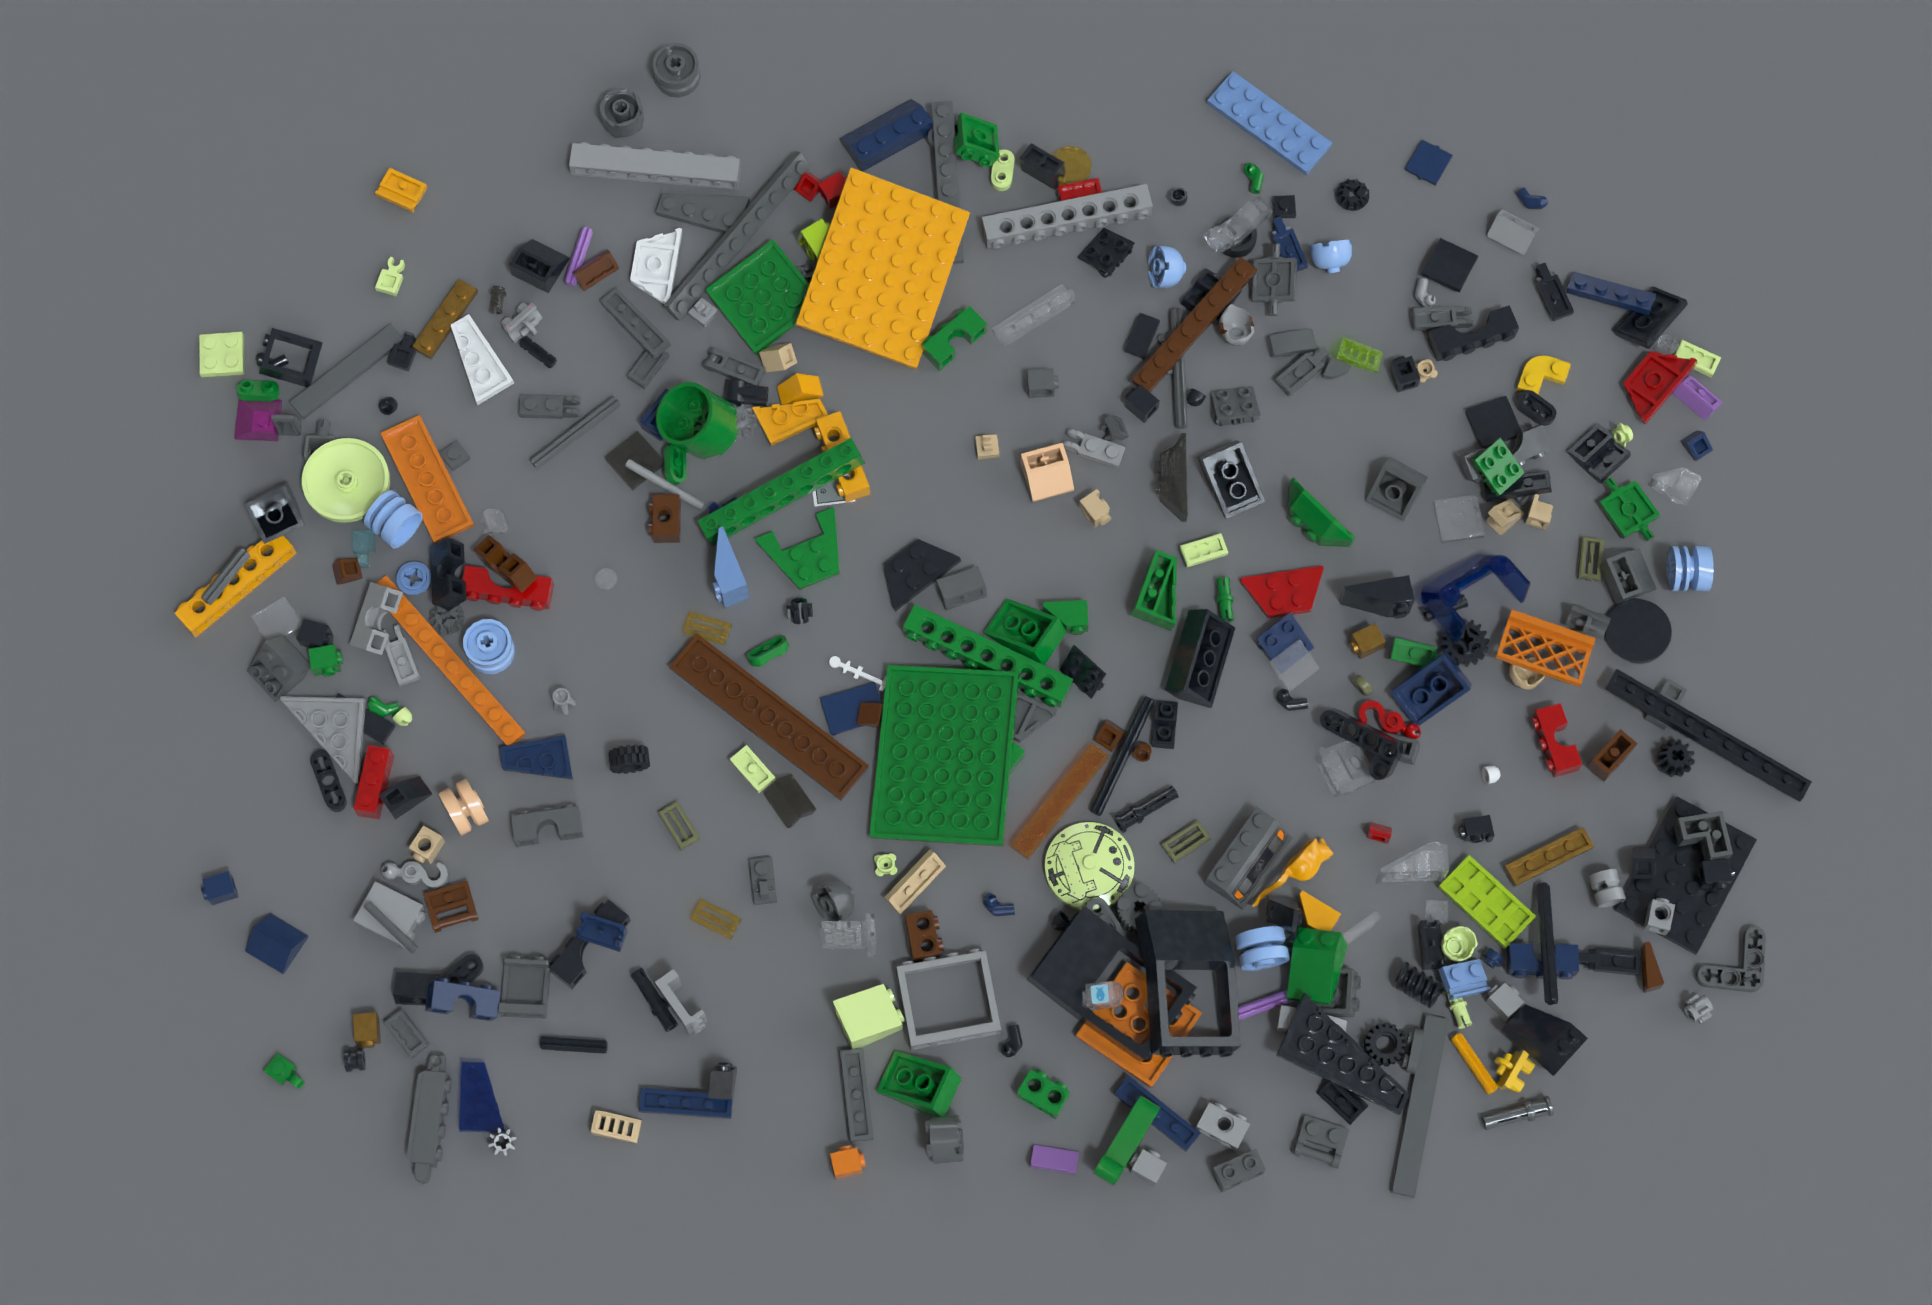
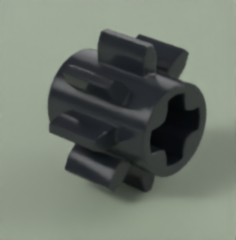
(799, 611)

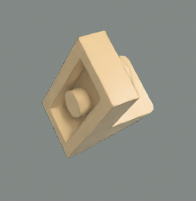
(1504, 516)

